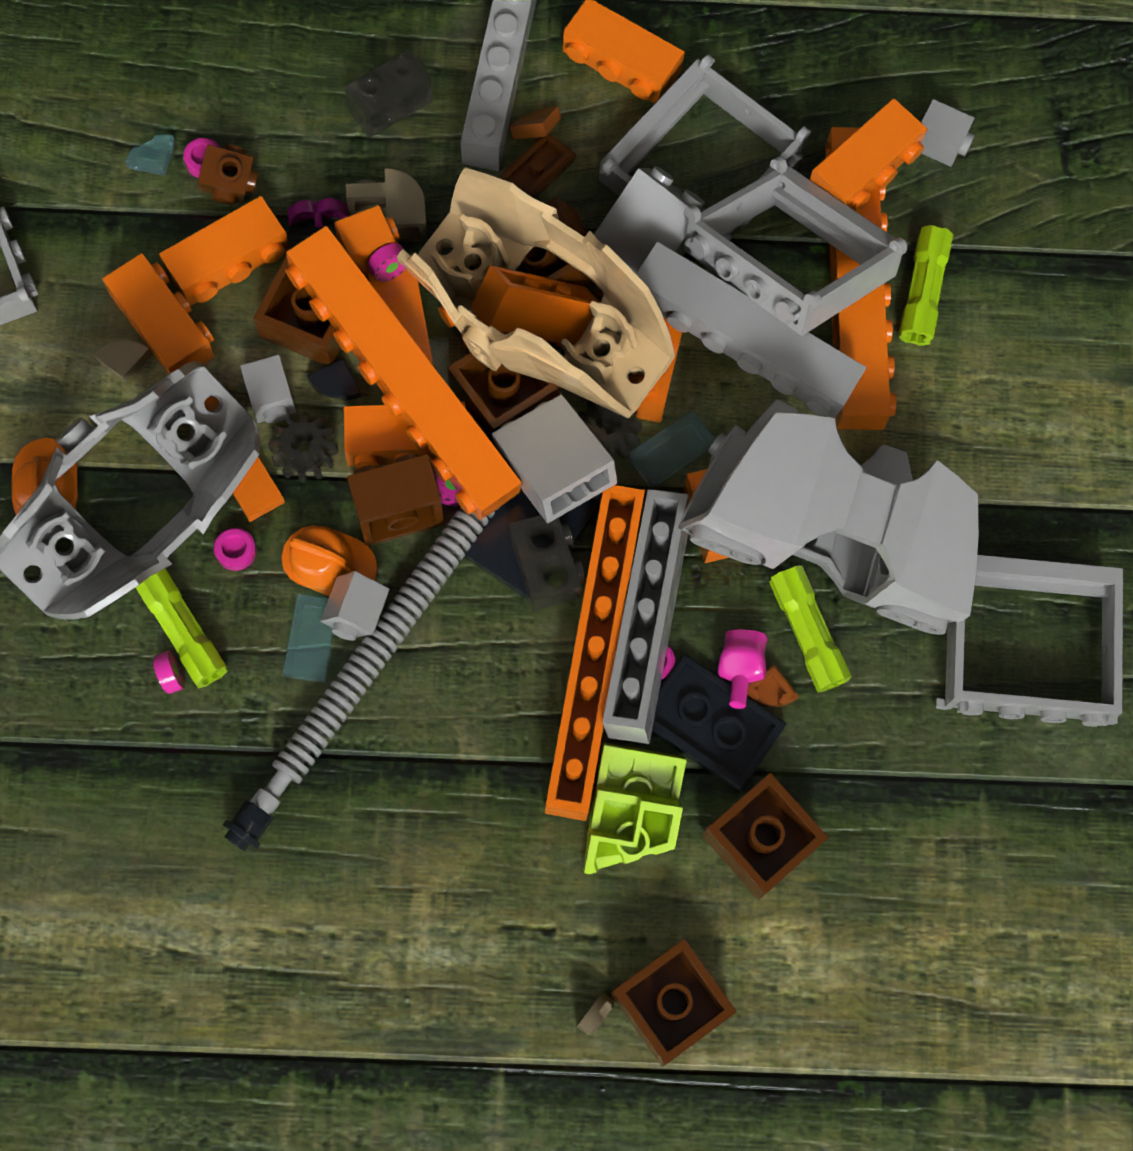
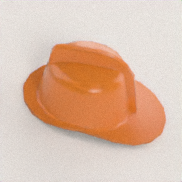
(30, 468)
(321, 554)

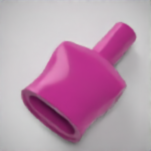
(742, 662)

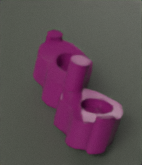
(324, 208)

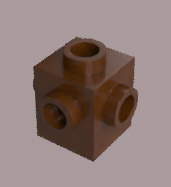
(227, 160)

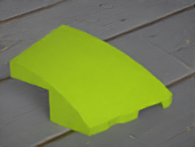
(633, 806)

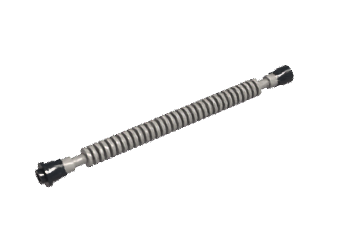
(255, 816)

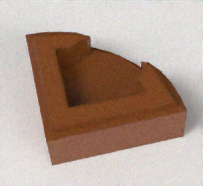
(536, 123)
(772, 690)

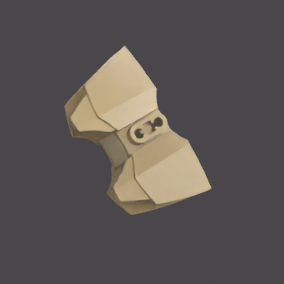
(498, 227)

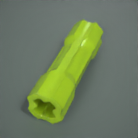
(921, 309)
(182, 629)
(820, 653)

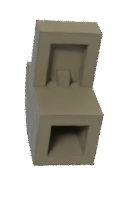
(397, 197)

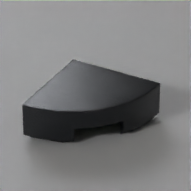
(335, 382)

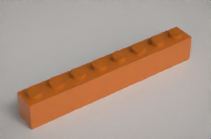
(862, 327)
(402, 373)
(594, 653)

